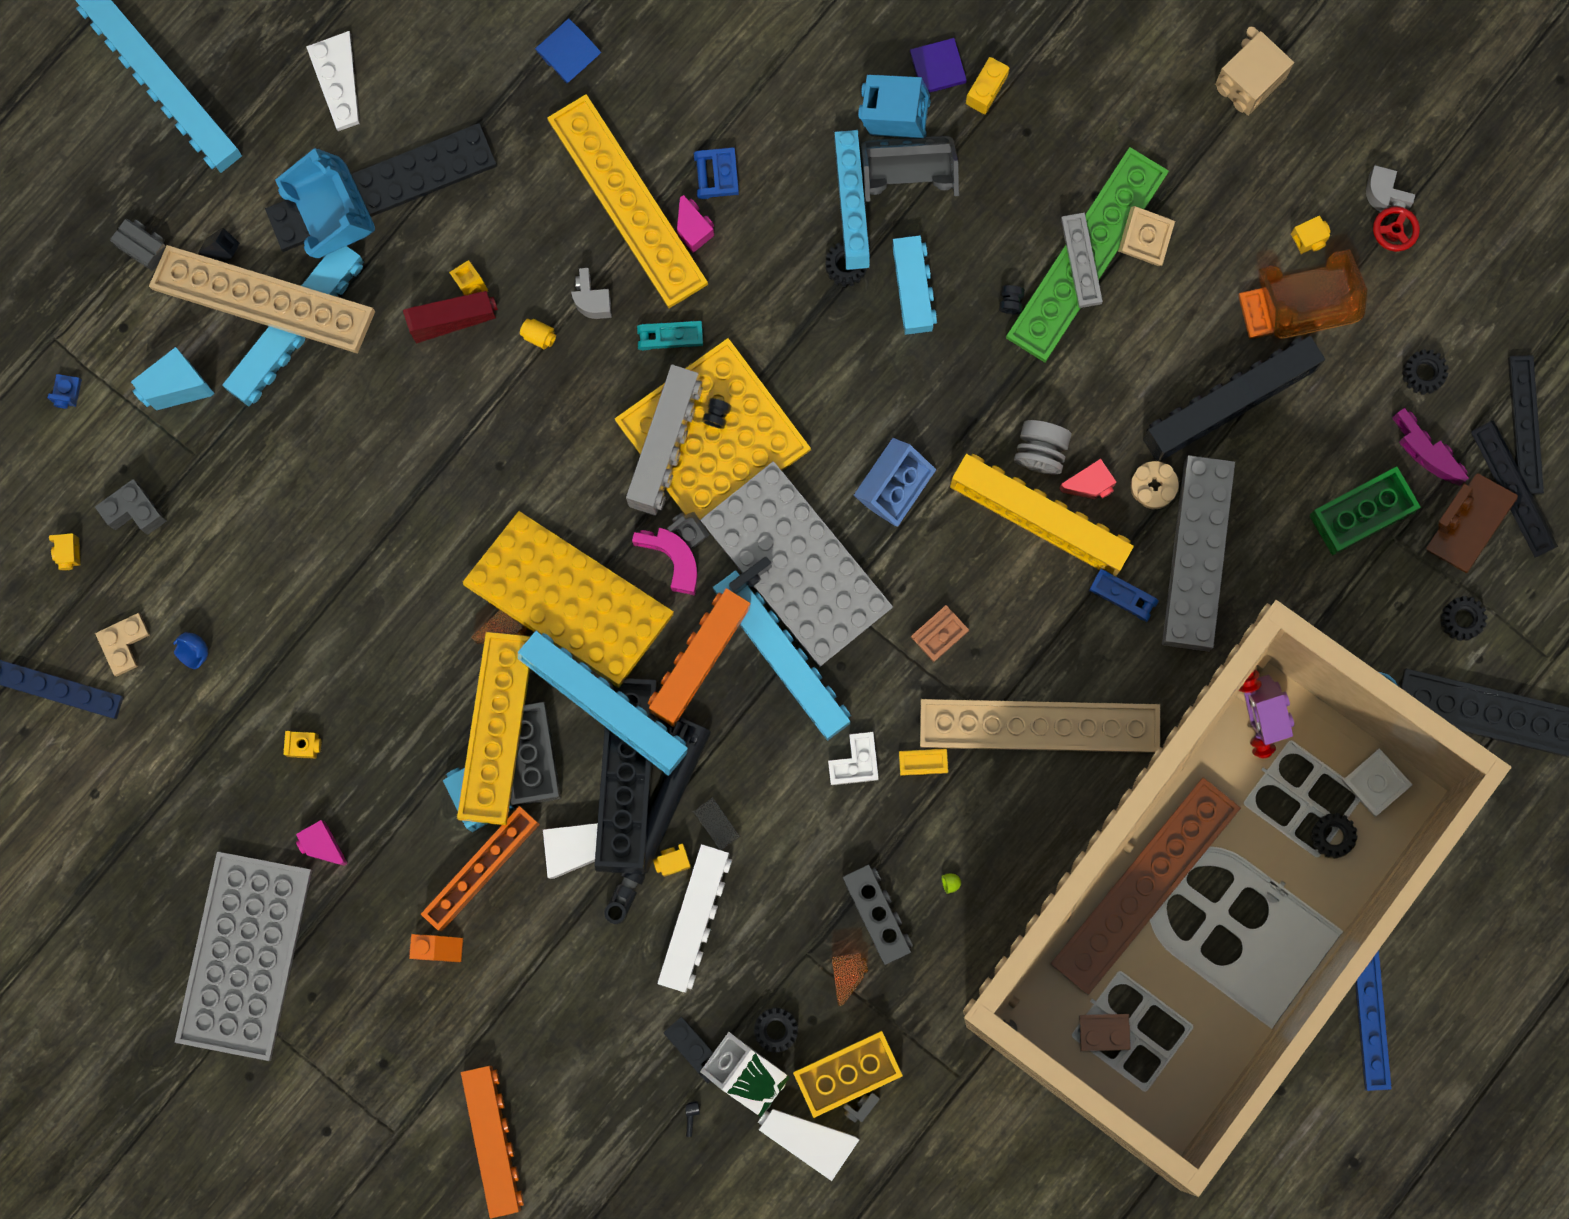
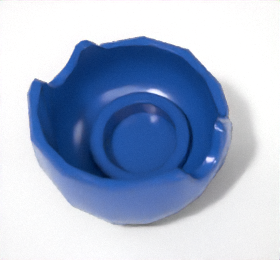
(191, 650)

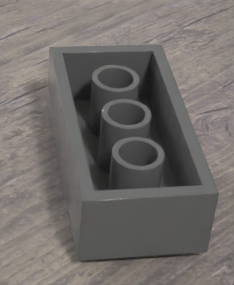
(535, 765)

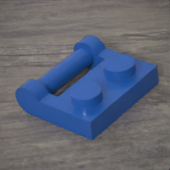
(724, 173)

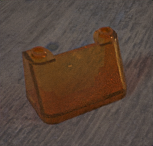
(1315, 297)

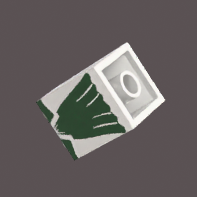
(744, 1074)

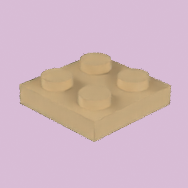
(1146, 236)

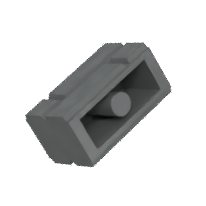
(139, 244)

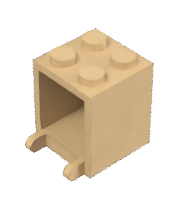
(1253, 72)

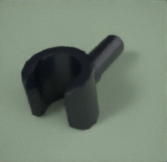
(692, 1109)

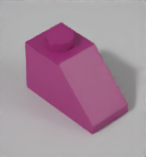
(320, 843)

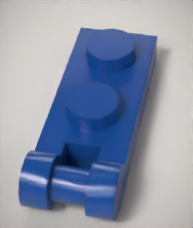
(1123, 594)

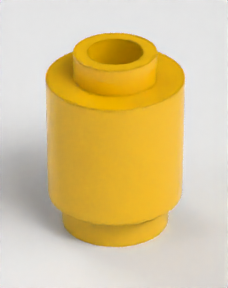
(538, 333)

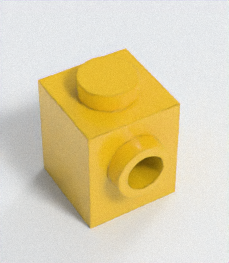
(1311, 235)

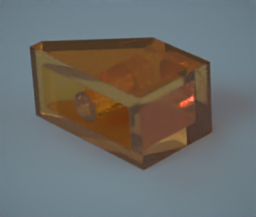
(502, 624)
(848, 974)

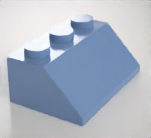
(895, 481)

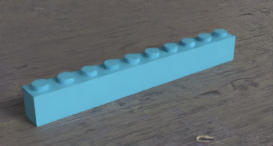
(161, 82)

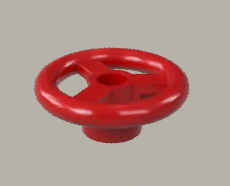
(1390, 235)

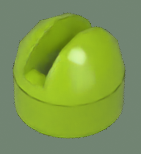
(951, 882)

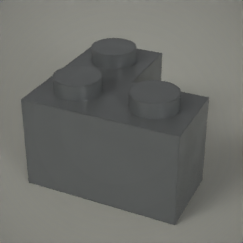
(129, 503)

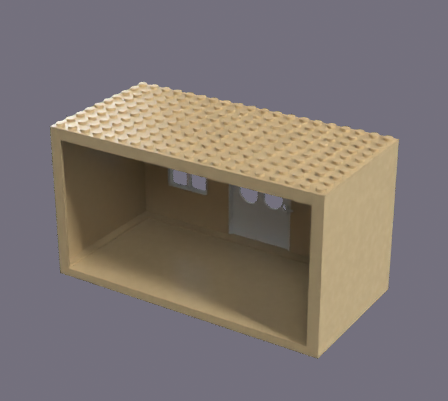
(1230, 1049)

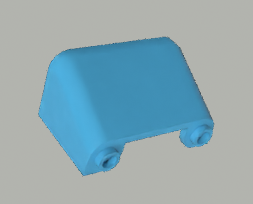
(326, 202)

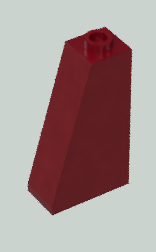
(449, 315)

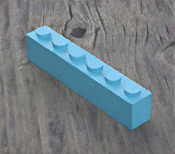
(851, 200)

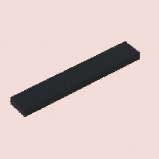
(1526, 421)
(1508, 476)

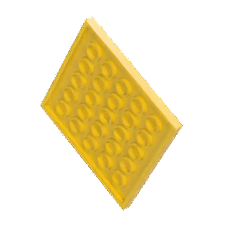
(716, 459)

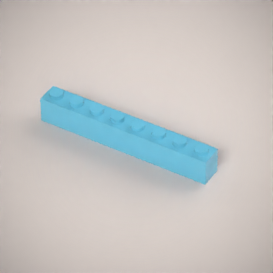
(276, 345)
(790, 663)
(602, 702)

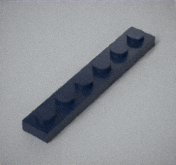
(60, 690)

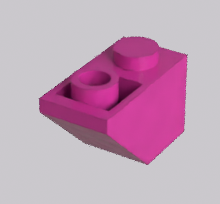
(691, 226)

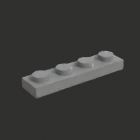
(1081, 260)

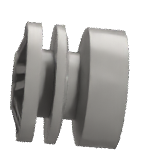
(1044, 443)

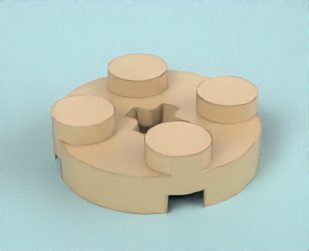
(1164, 475)

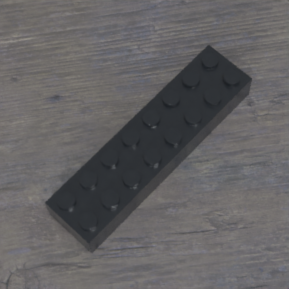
(1234, 398)
(624, 794)

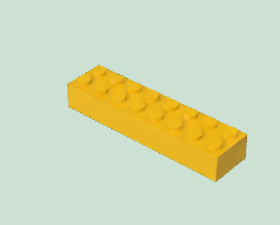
(1040, 515)

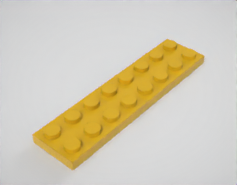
(494, 731)

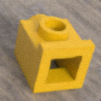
(65, 551)
(291, 744)
(672, 861)

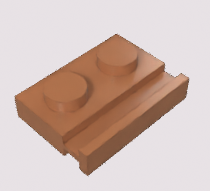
(940, 633)
(1104, 1032)

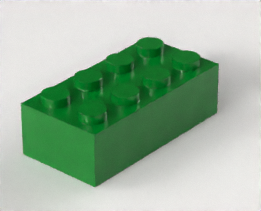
(1364, 511)

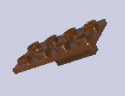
(1471, 522)

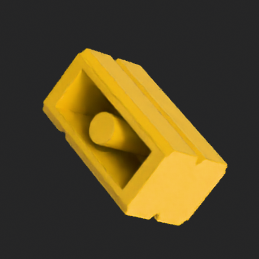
(987, 85)

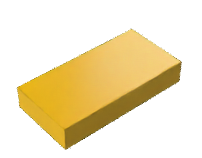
(923, 762)

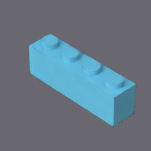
(913, 285)

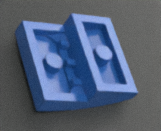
(567, 50)

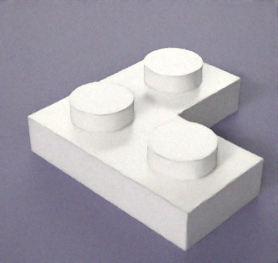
(861, 766)

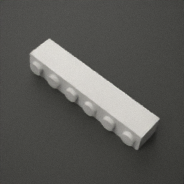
(693, 919)

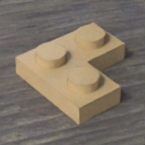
(116, 642)

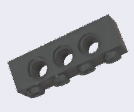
(887, 951)

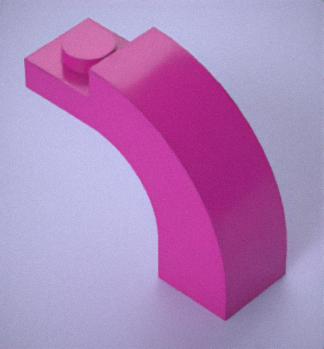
(685, 568)

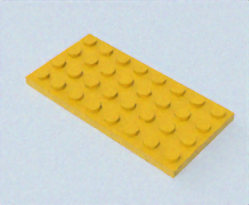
(568, 598)

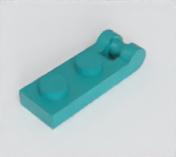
(670, 335)

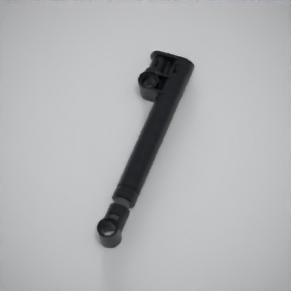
(662, 811)

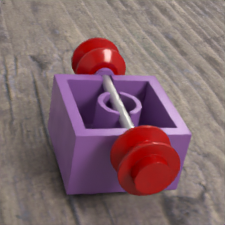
(1266, 713)

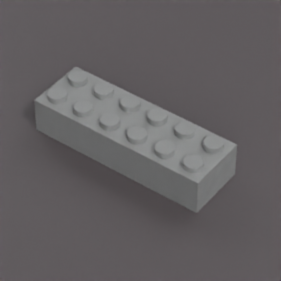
(663, 440)

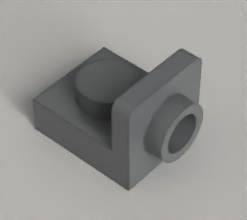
(689, 529)
(866, 1104)

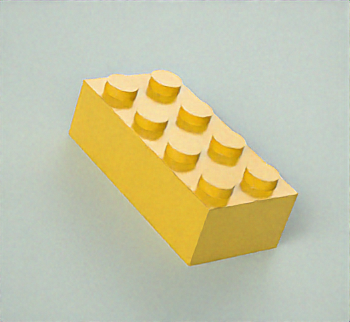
(847, 1074)

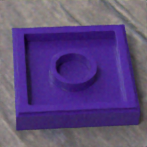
(938, 65)

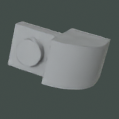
(1381, 192)
(591, 303)

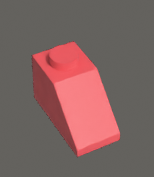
(1090, 482)

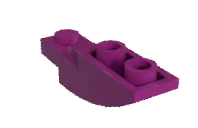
(1434, 458)

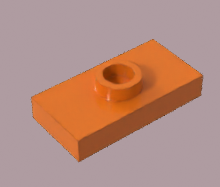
(1255, 313)

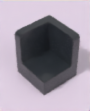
(219, 246)

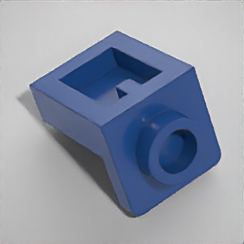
(65, 391)

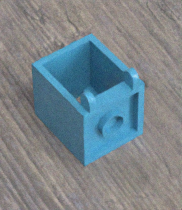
(895, 106)

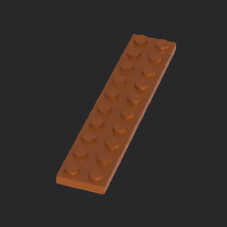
(1145, 886)

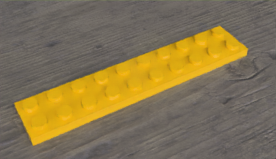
(627, 201)

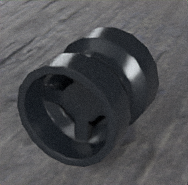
(1011, 299)
(716, 413)

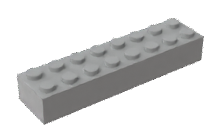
(1198, 553)

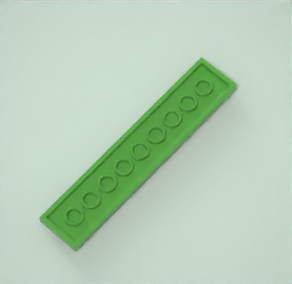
(1055, 299)

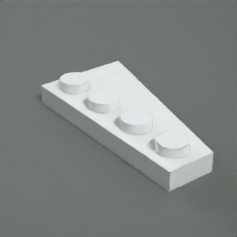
(336, 75)

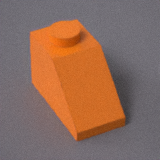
(436, 948)

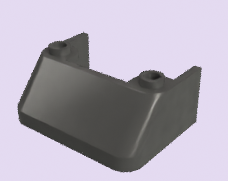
(909, 161)

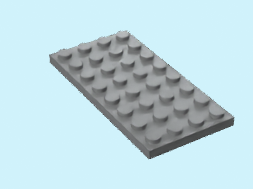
(812, 577)
(243, 956)

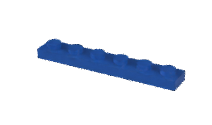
(1373, 1027)

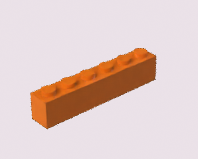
(699, 657)
(480, 869)
(491, 1141)

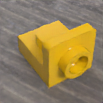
(468, 279)

